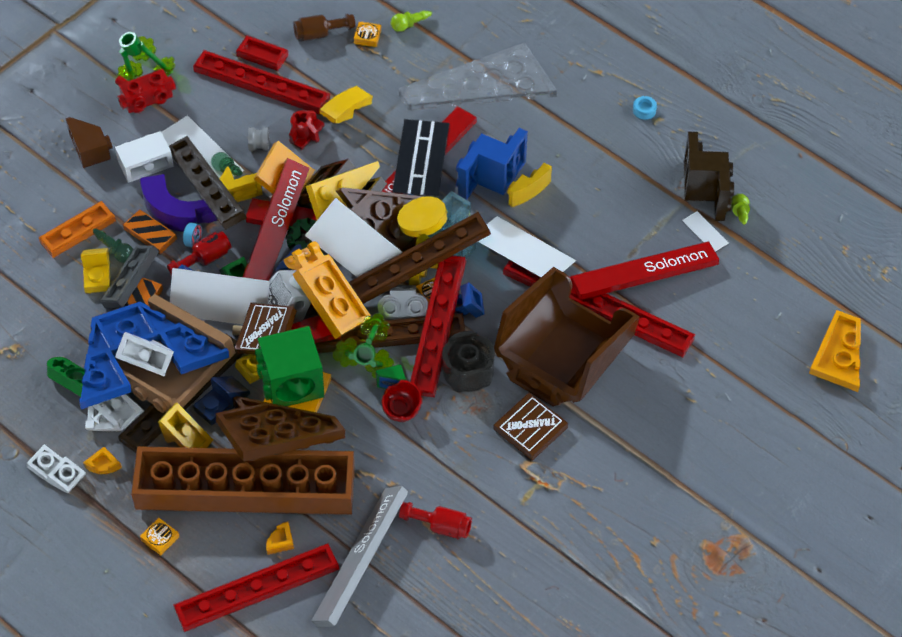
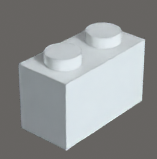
(144, 156)

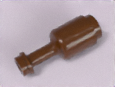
(318, 27)

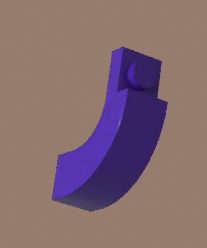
(170, 211)

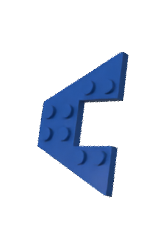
(103, 374)

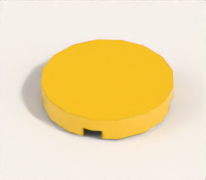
(422, 216)

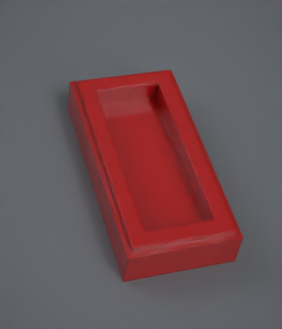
(262, 53)

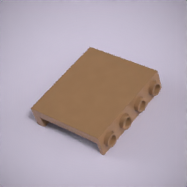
(175, 387)

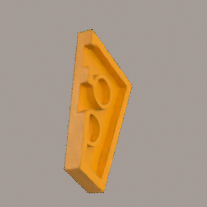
(840, 352)

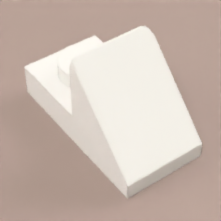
(144, 353)

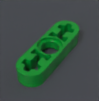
(66, 374)

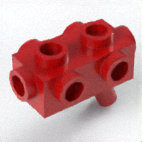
(144, 91)

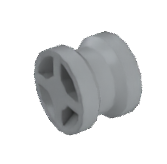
(258, 139)

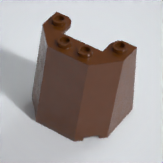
(558, 344)

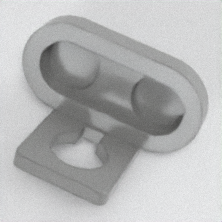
(403, 303)

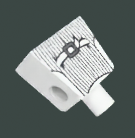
(287, 292)

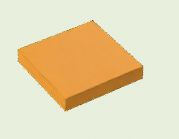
(272, 166)

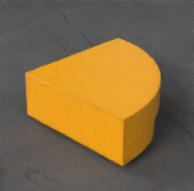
(102, 462)
(280, 539)

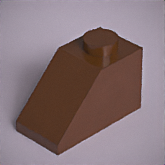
(89, 142)

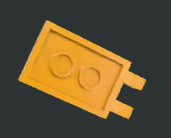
(327, 289)

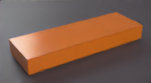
(77, 229)

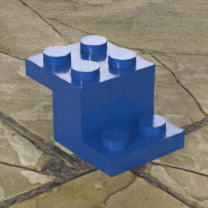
(491, 163)

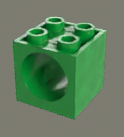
(290, 367)

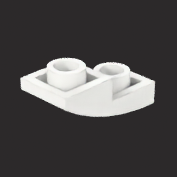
(55, 470)

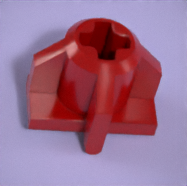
(304, 128)

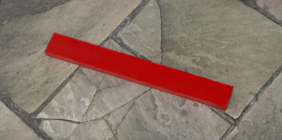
(648, 328)

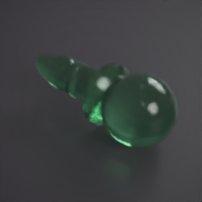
(221, 160)
(120, 250)

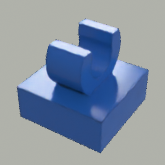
(471, 301)

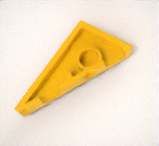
(324, 191)

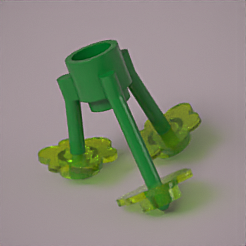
(140, 49)
(364, 354)

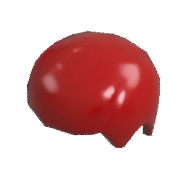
(402, 401)

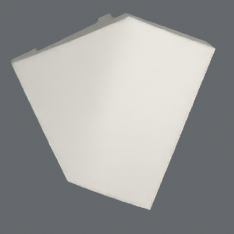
(112, 414)

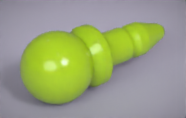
(400, 22)
(740, 207)

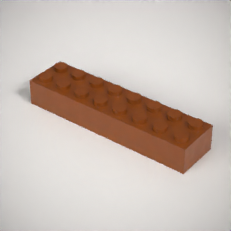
(224, 483)

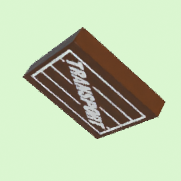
(263, 321)
(530, 426)

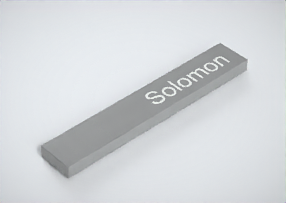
(359, 557)

